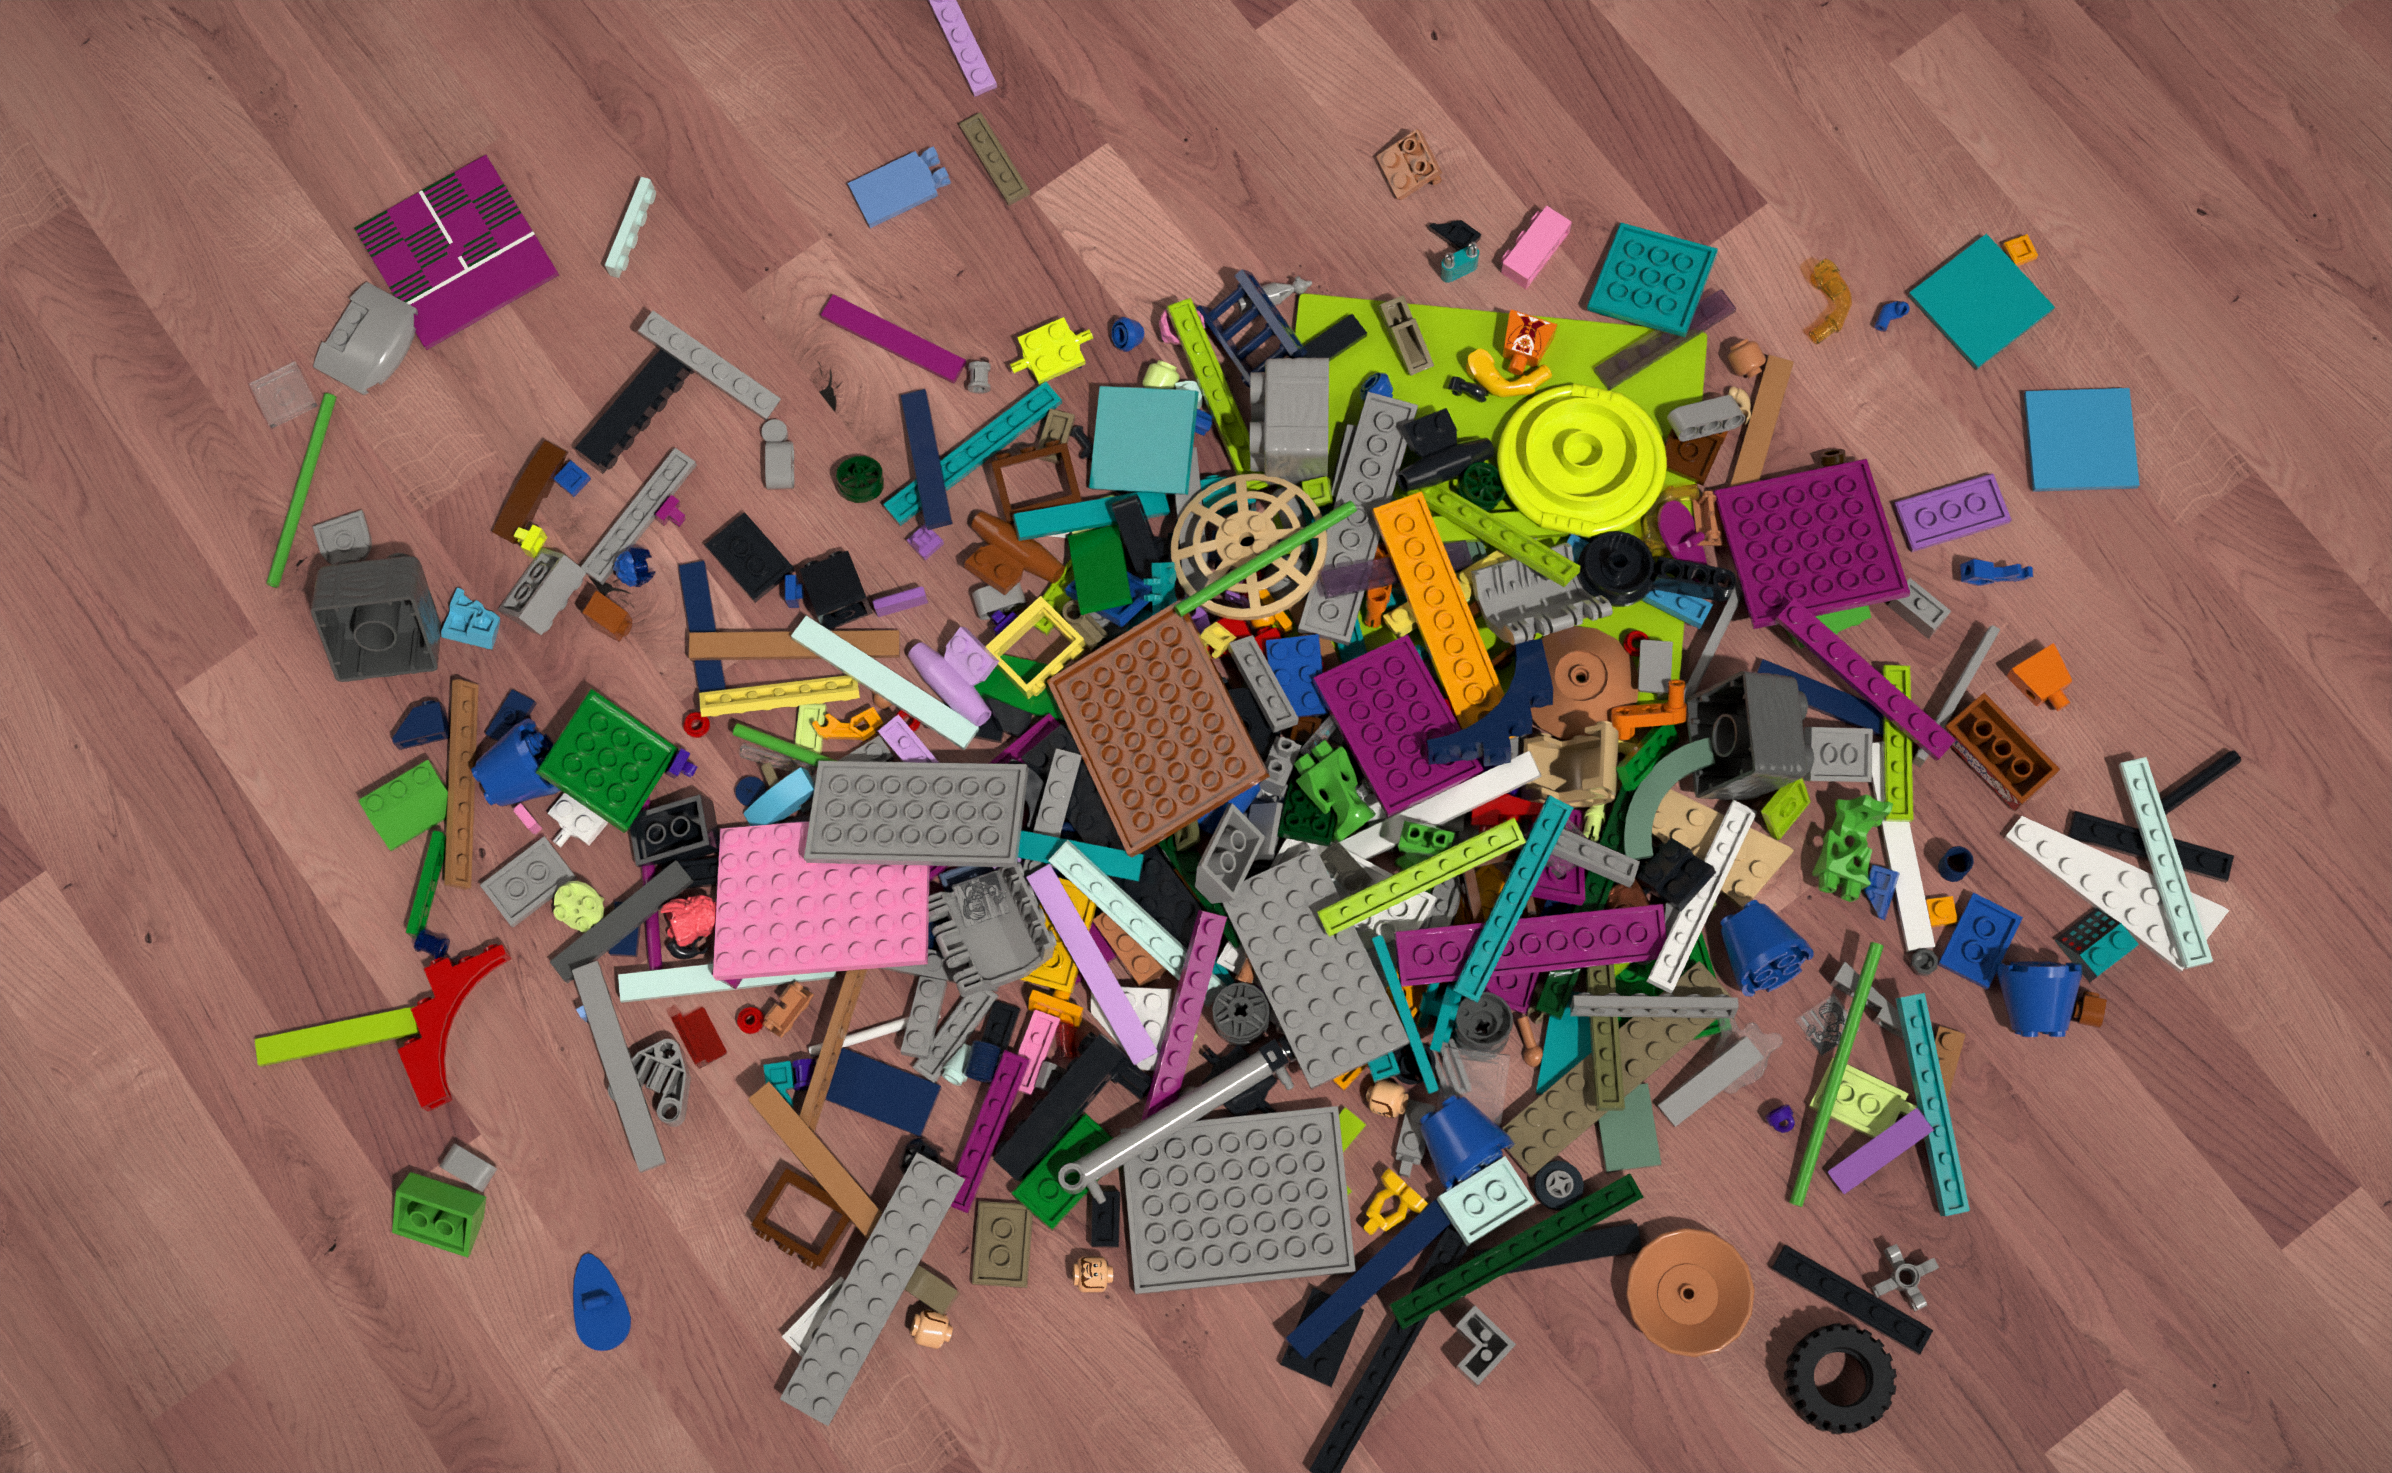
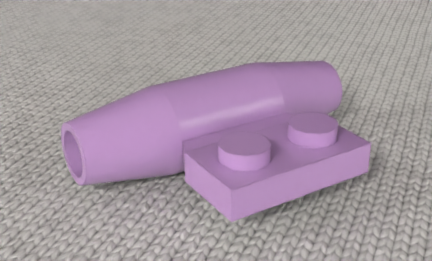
(957, 672)

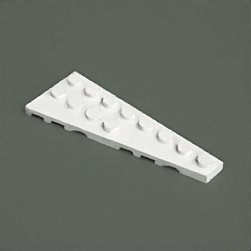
(2111, 886)

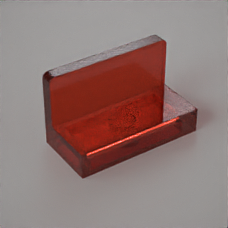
(699, 1037)

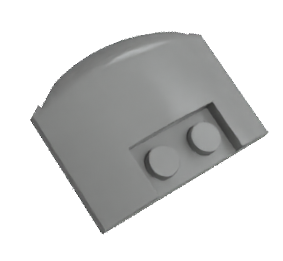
(368, 339)

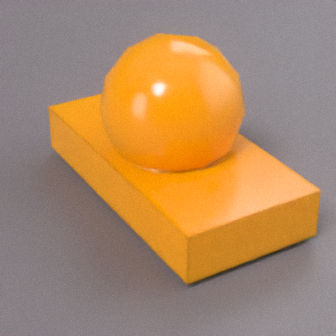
(1281, 620)

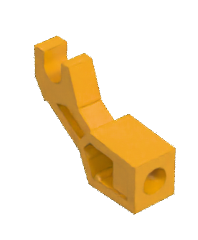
(847, 731)

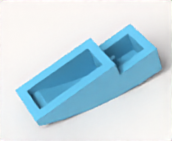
(781, 799)

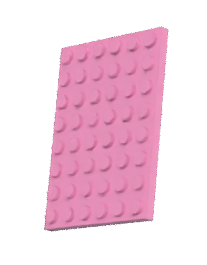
(812, 917)

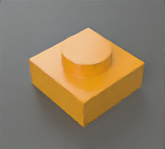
(1941, 911)

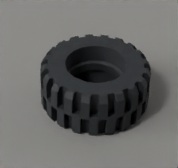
(1870, 1356)

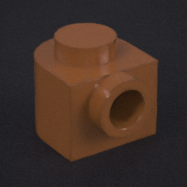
(2090, 1009)

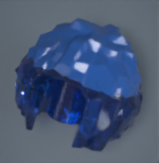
(632, 567)

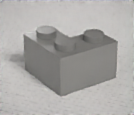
(1489, 1346)

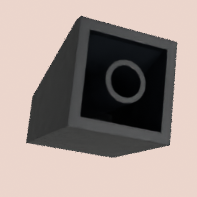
(835, 590)

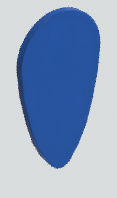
(599, 1306)

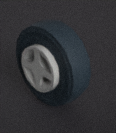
(1555, 1176)

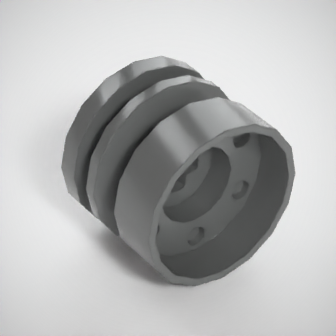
(1489, 1014)
(1240, 1029)

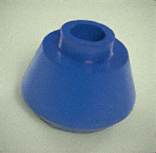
(1127, 334)
(1377, 383)

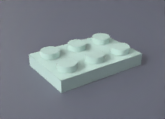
(1486, 1200)

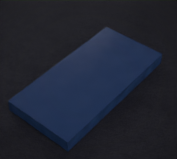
(882, 1092)

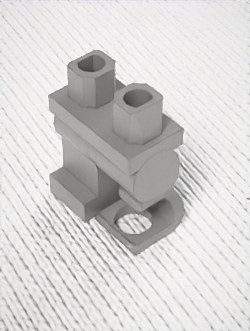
(1280, 767)

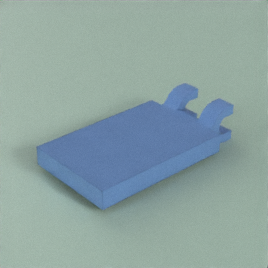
(898, 186)

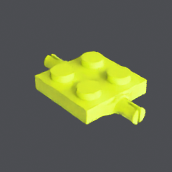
(1051, 350)

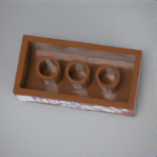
(2000, 752)

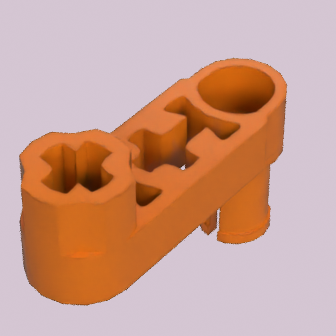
(1378, 597)
(1627, 718)

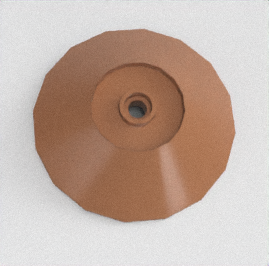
(1608, 682)
(1719, 1287)

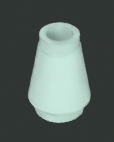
(955, 1066)

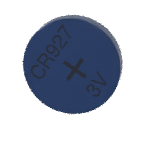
(749, 790)

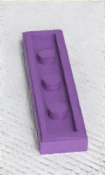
(1880, 1150)

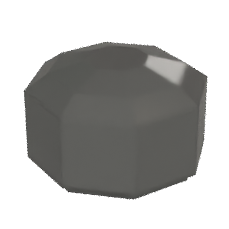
(1924, 962)

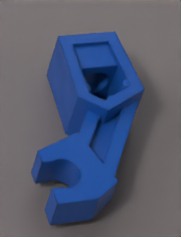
(1983, 572)

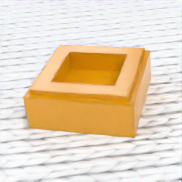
(2020, 250)

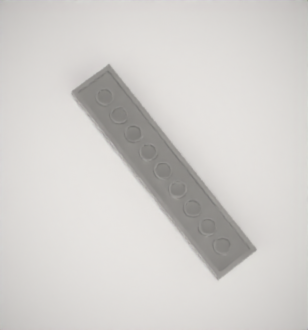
(1368, 484)
(872, 1289)

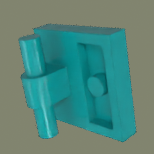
(1441, 1006)

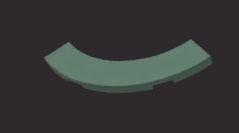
(1653, 790)

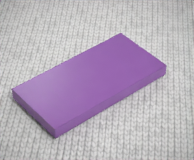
(1952, 512)

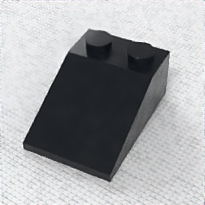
(675, 832)

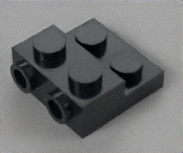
(1675, 874)

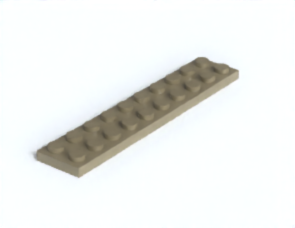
(1569, 1104)

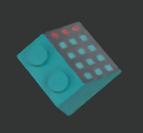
(2096, 943)

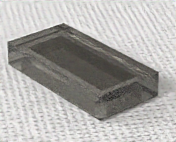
(1345, 868)

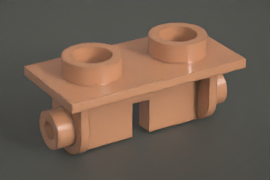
(1707, 519)
(780, 1019)

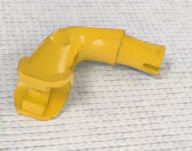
(1482, 368)

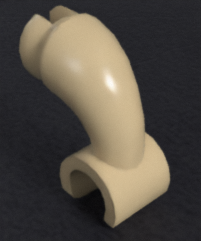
(1743, 400)

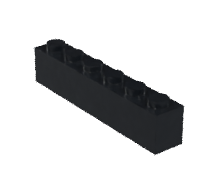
(632, 411)
(1060, 1107)

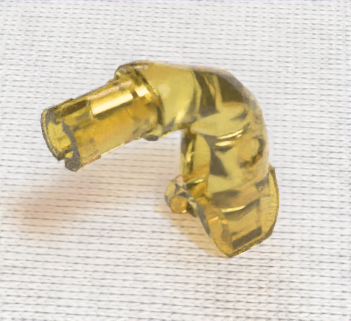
(1827, 277)
(1649, 521)

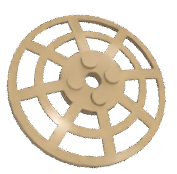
(1233, 554)

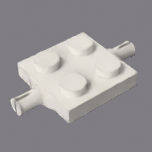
(575, 821)

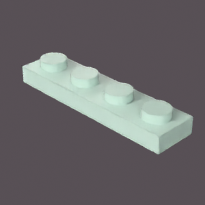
(627, 235)

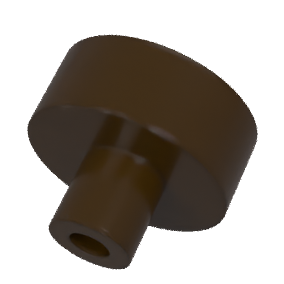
(1832, 457)

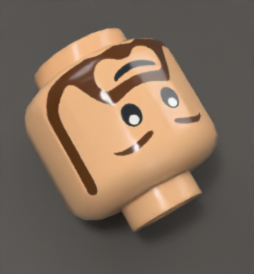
(1387, 1099)
(1091, 1274)
(931, 1329)

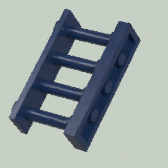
(1261, 306)

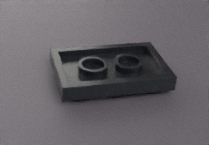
(749, 557)
(1328, 1357)

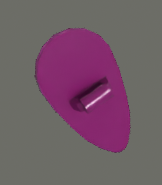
(1679, 533)

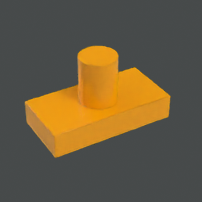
(1056, 1006)

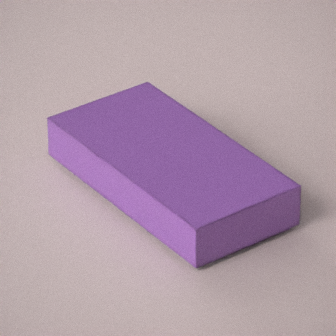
(900, 601)

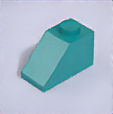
(1217, 495)

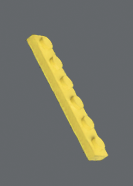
(1402, 620)
(778, 695)

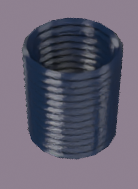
(1963, 854)
(982, 1061)

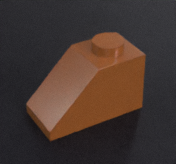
(607, 617)

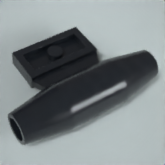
(1440, 455)

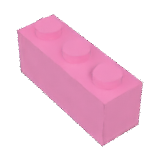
(1535, 246)

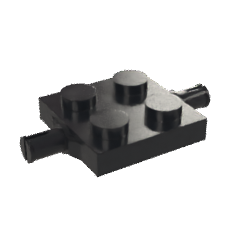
(1249, 1099)

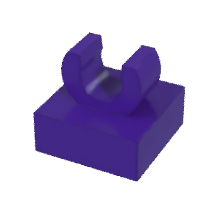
(1002, 621)
(680, 764)

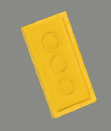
(1061, 970)

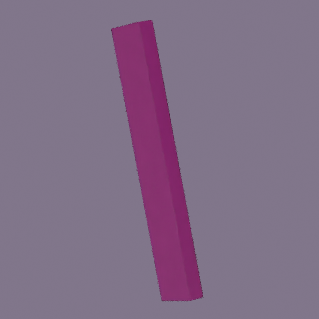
(893, 338)
(989, 1127)

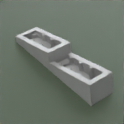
(1887, 1015)
(1710, 1080)

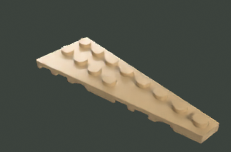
(1696, 829)

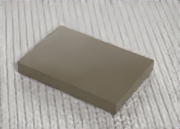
(1002, 1245)

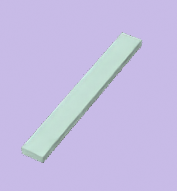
(885, 682)
(2165, 863)
(1126, 913)
(693, 981)

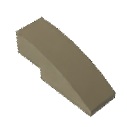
(1405, 335)
(931, 1290)

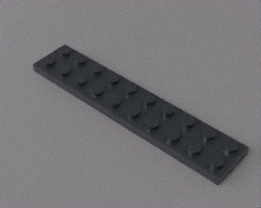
(1159, 886)

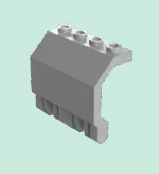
(1524, 602)
(997, 948)

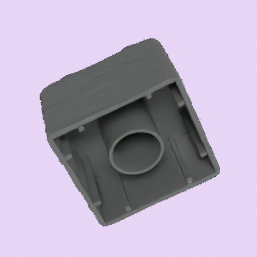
(376, 618)
(1752, 733)

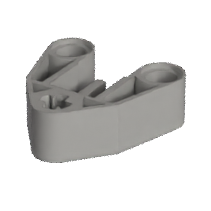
(678, 1085)

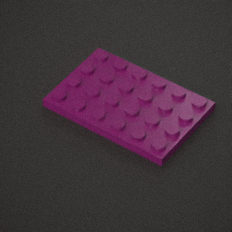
(1386, 715)

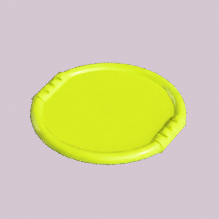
(1582, 460)

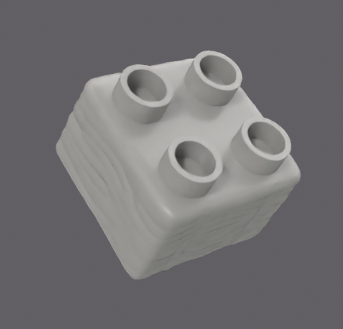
(1290, 419)

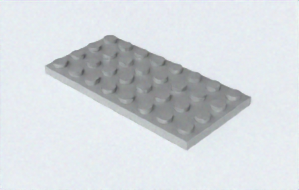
(917, 814)
(1315, 983)

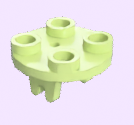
(578, 905)

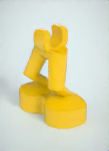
(1408, 1199)

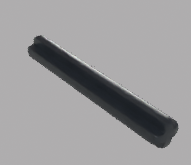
(2200, 781)

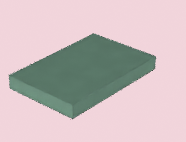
(1630, 1134)

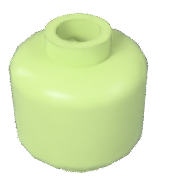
(1161, 376)

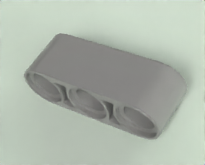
(1706, 418)

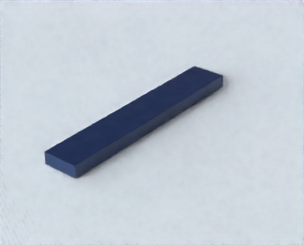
(926, 459)
(701, 620)
(1832, 701)

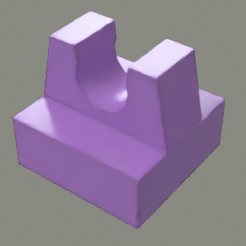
(925, 542)

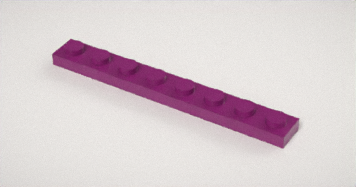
(1865, 679)
(1185, 1012)

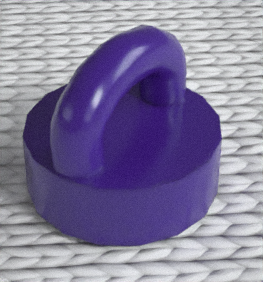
(1779, 1115)

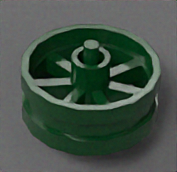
(859, 472)
(1481, 486)

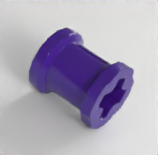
(804, 1071)

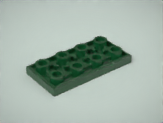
(1302, 817)

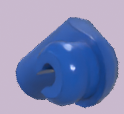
(1890, 312)

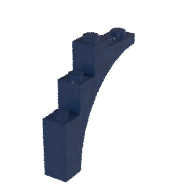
(1511, 717)

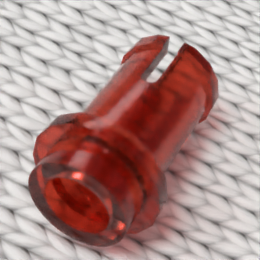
(1067, 1040)

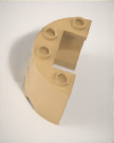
(1577, 769)

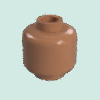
(1746, 358)

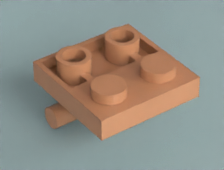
(1409, 165)

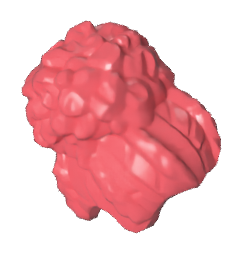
(690, 918)

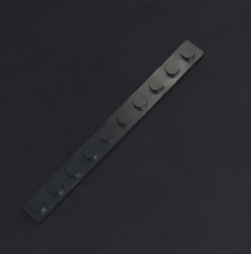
(1383, 1366)

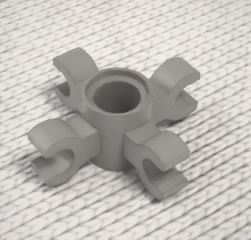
(1914, 1296)

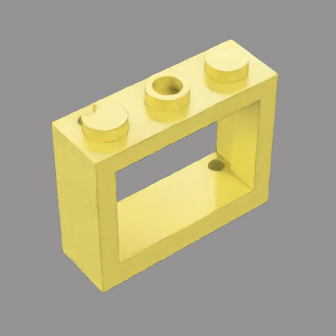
(1018, 628)

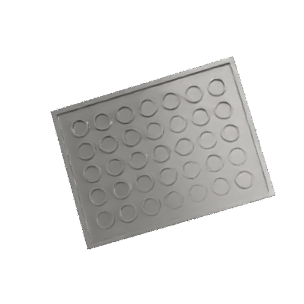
(1240, 1202)

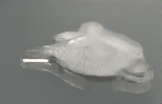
(1763, 1042)

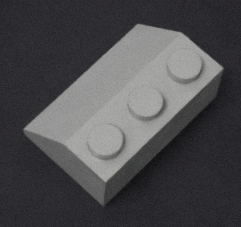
(542, 591)
(1228, 857)

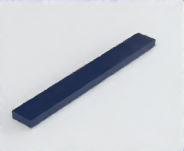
(1368, 1280)

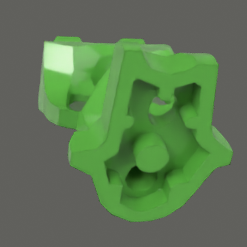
(1341, 794)
(1421, 842)
(1837, 859)

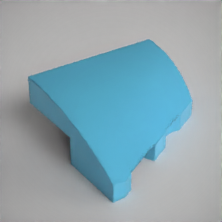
(470, 622)

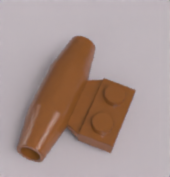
(1006, 557)

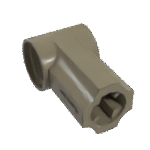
(1086, 626)

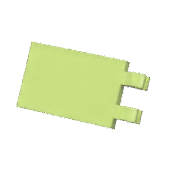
(1864, 1102)

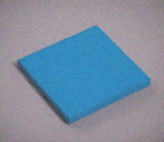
(2081, 439)

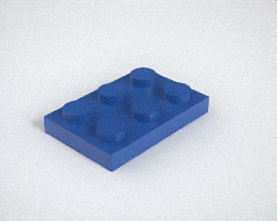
(1121, 614)
(1294, 665)
(1980, 941)

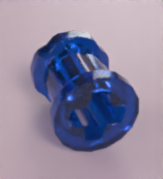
(431, 944)

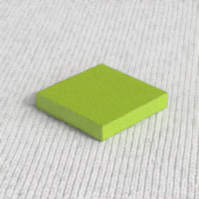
(1785, 808)

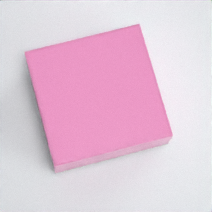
(527, 819)

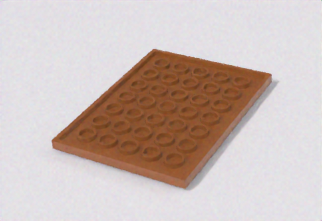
(1157, 729)

